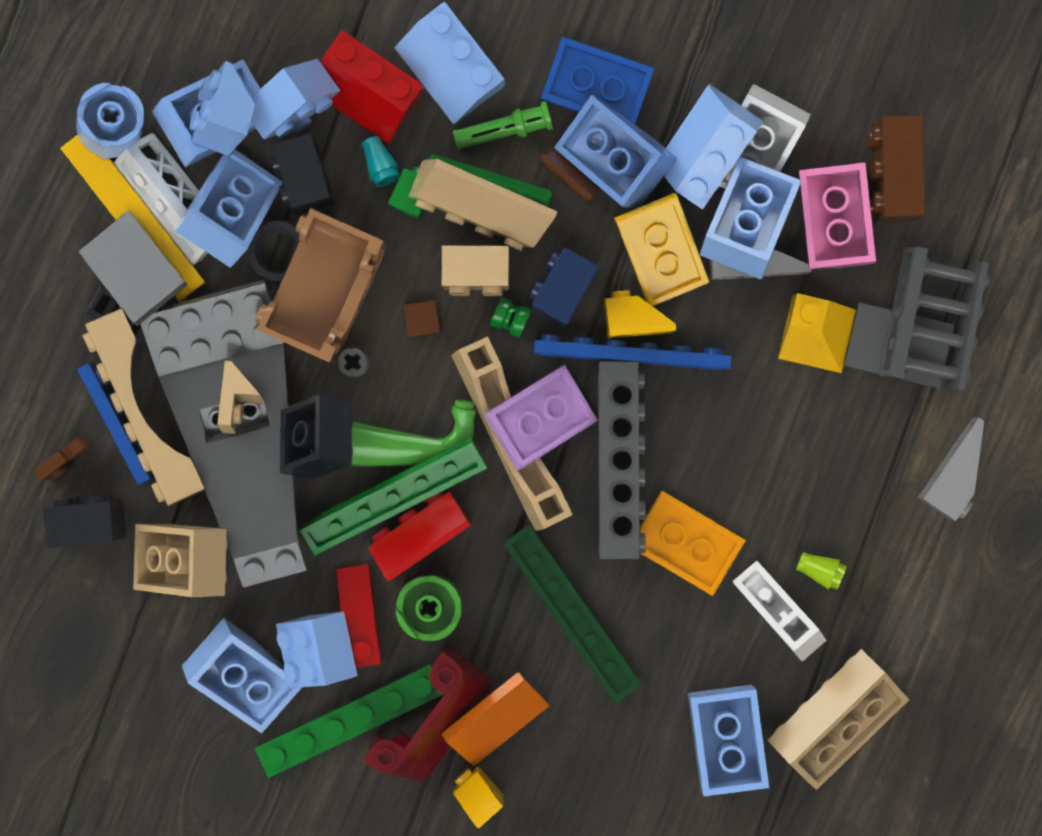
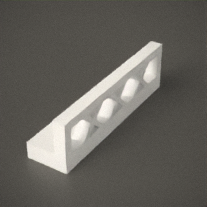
(159, 197)

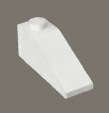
(779, 611)

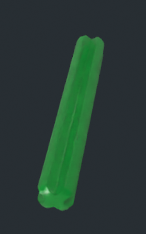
(530, 191)

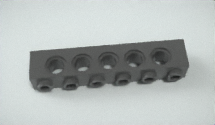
(612, 376)

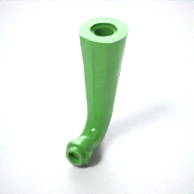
(388, 447)

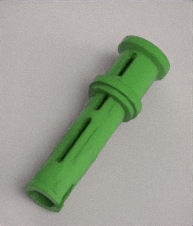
(464, 137)

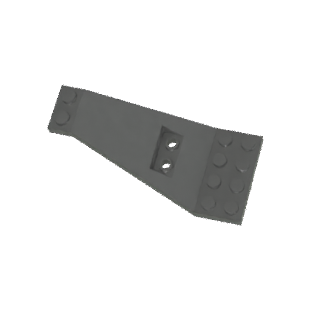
(243, 468)

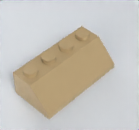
(480, 203)
(838, 719)

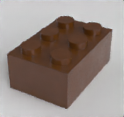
(896, 169)

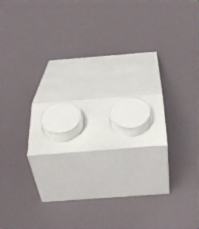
(777, 133)

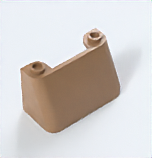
(322, 286)

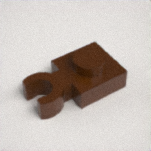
(55, 466)

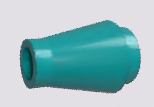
(380, 164)

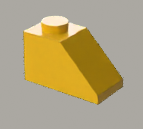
(478, 795)

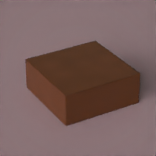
(422, 318)

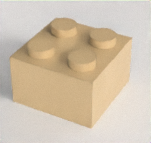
(475, 269)

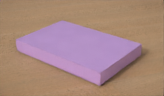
(540, 417)

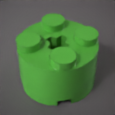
(428, 625)

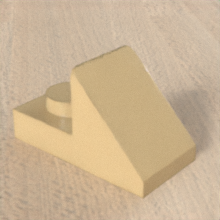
(234, 390)

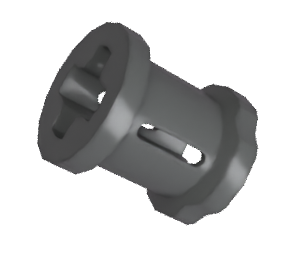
(363, 361)

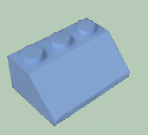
(449, 63)
(709, 145)

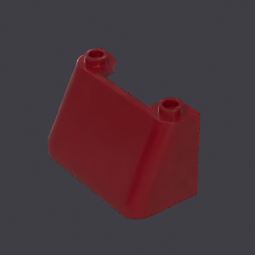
(417, 757)

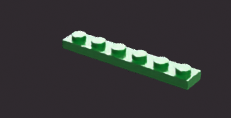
(393, 496)
(347, 721)

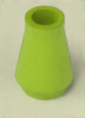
(821, 569)

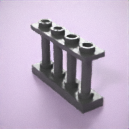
(910, 297)

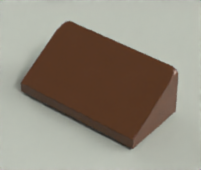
(569, 174)

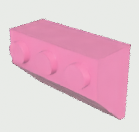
(837, 216)

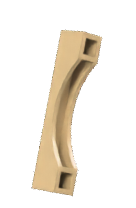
(115, 345)
(488, 388)

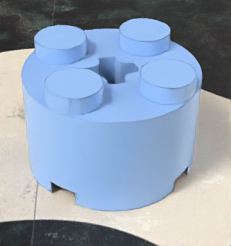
(114, 103)

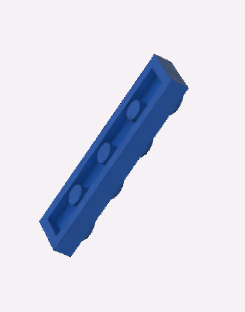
(114, 421)

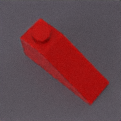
(360, 614)

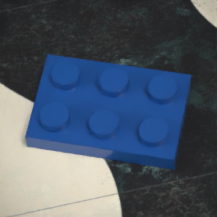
(588, 71)

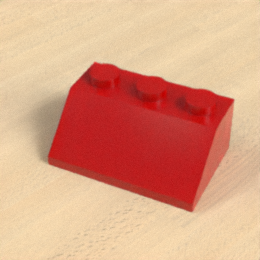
(370, 87)
(418, 534)

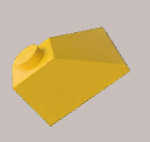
(634, 317)
(817, 333)

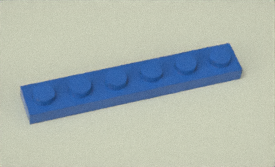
(646, 353)

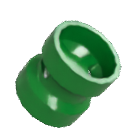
(504, 313)

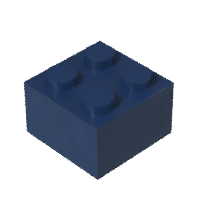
(564, 286)

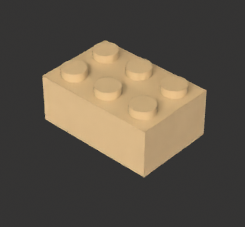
(180, 560)

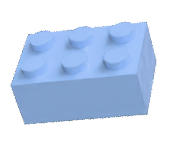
(750, 217)
(728, 740)

